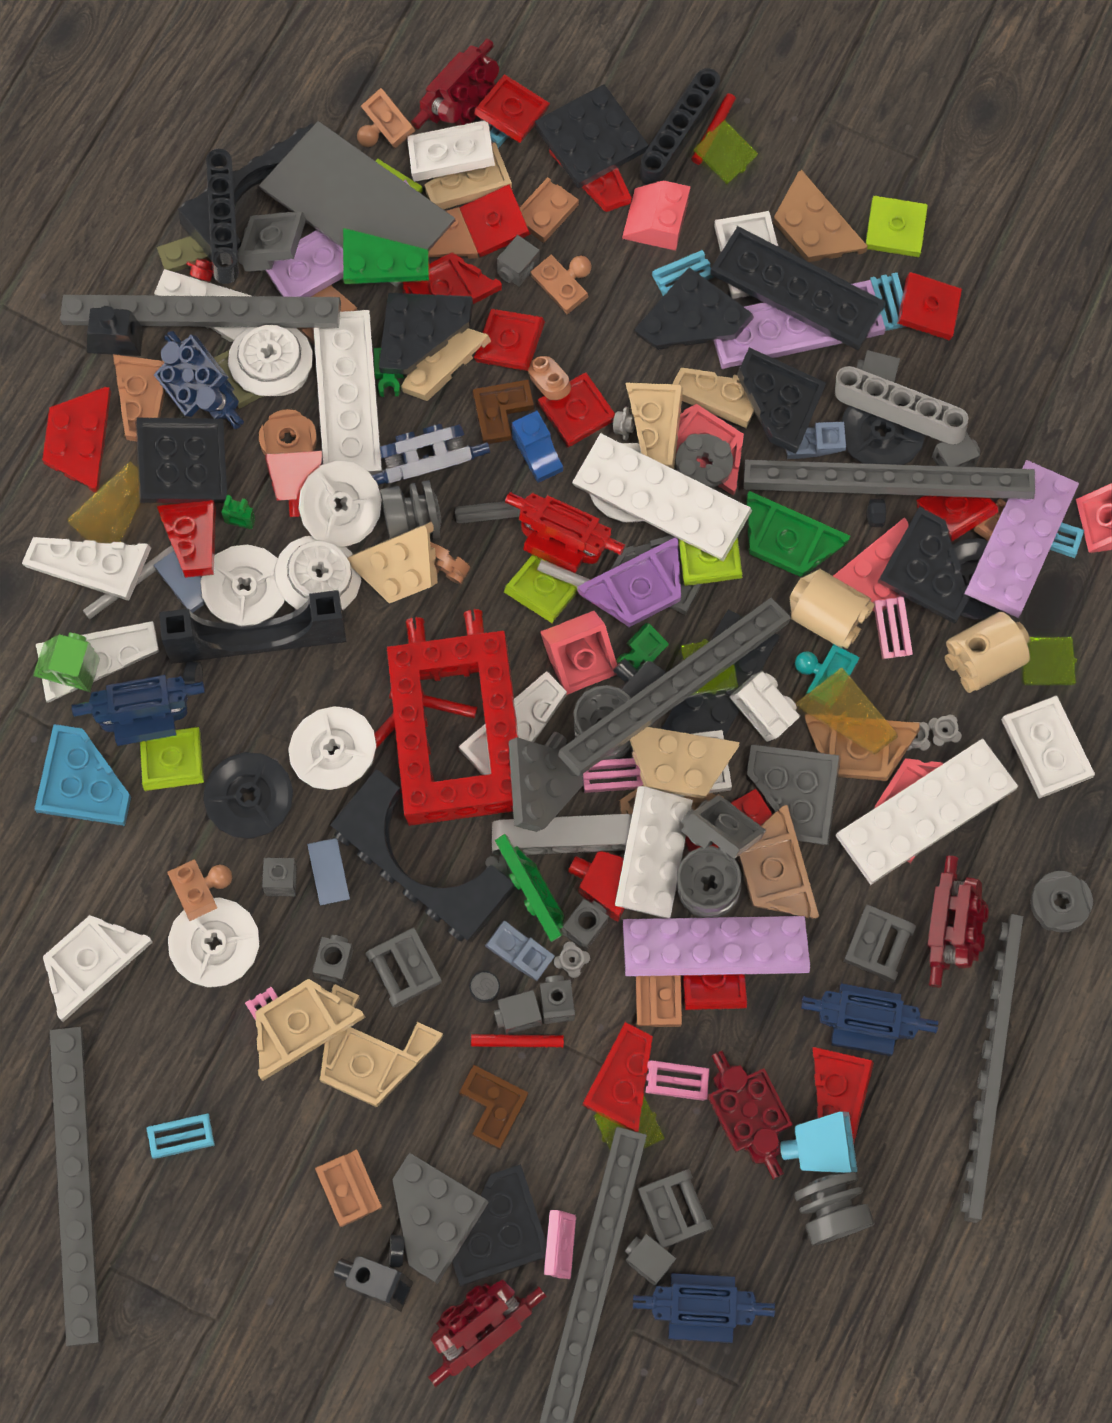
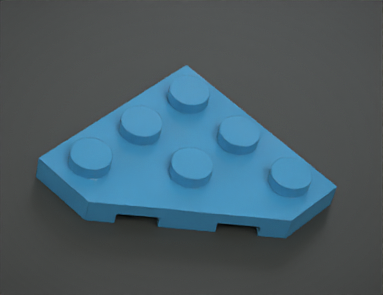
(80, 781)

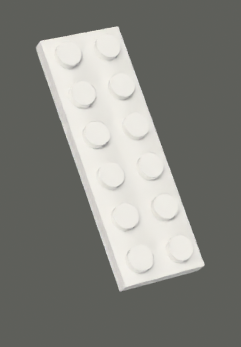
(348, 392)
(662, 497)
(926, 811)

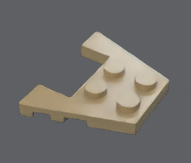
(367, 1065)

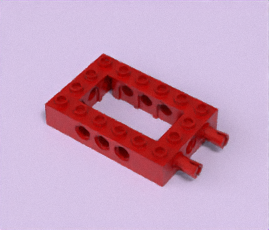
(423, 660)

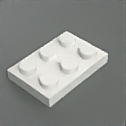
(450, 150)
(756, 223)
(1047, 747)

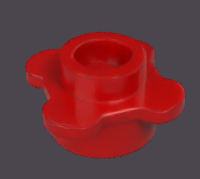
(201, 269)

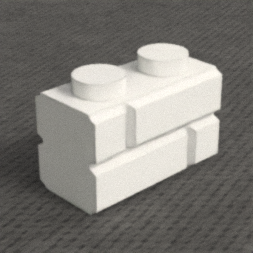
(765, 705)

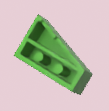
(68, 661)

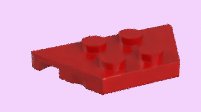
(454, 277)
(78, 437)

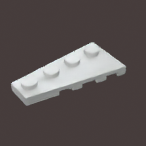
(180, 285)
(95, 565)
(116, 651)
(533, 711)

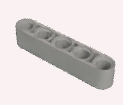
(910, 415)
(567, 835)

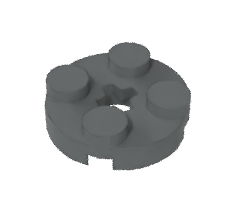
(707, 446)
(1052, 916)

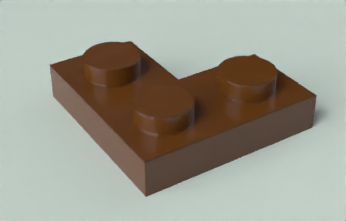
(495, 403)
(502, 1105)

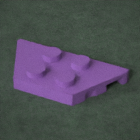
(638, 586)

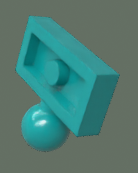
(837, 658)

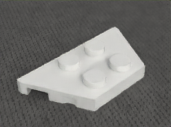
(88, 961)

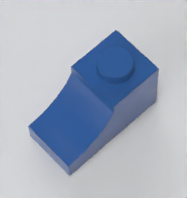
(536, 446)

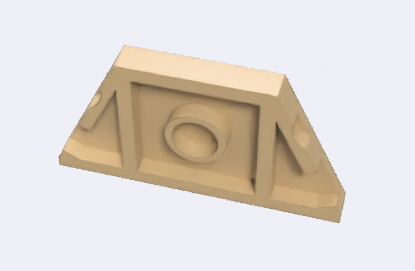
(399, 564)
(680, 761)
(299, 1024)

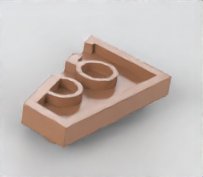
(455, 239)
(138, 390)

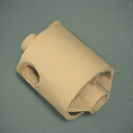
(829, 607)
(988, 651)

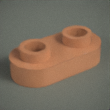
(549, 378)

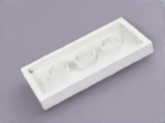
(653, 852)

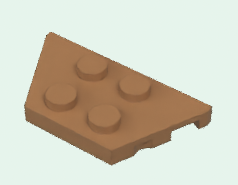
(814, 223)
(856, 760)
(777, 871)

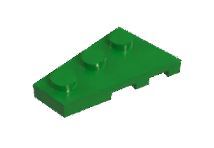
(381, 260)

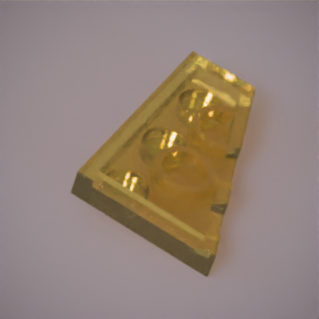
(110, 509)
(849, 712)

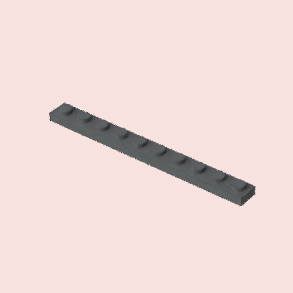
(210, 310)
(889, 479)
(673, 687)
(990, 1079)
(74, 1187)
(593, 1277)

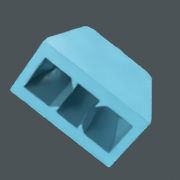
(823, 1145)

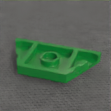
(789, 537)
(528, 878)

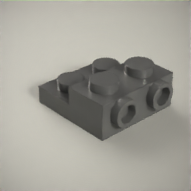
(270, 239)
(721, 824)

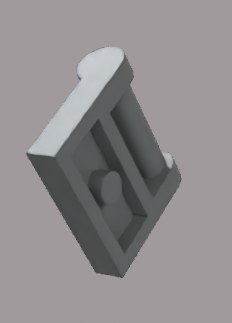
(870, 939)
(413, 963)
(665, 1212)

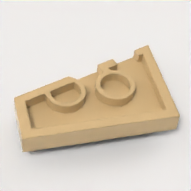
(468, 185)
(436, 370)
(716, 394)
(657, 419)

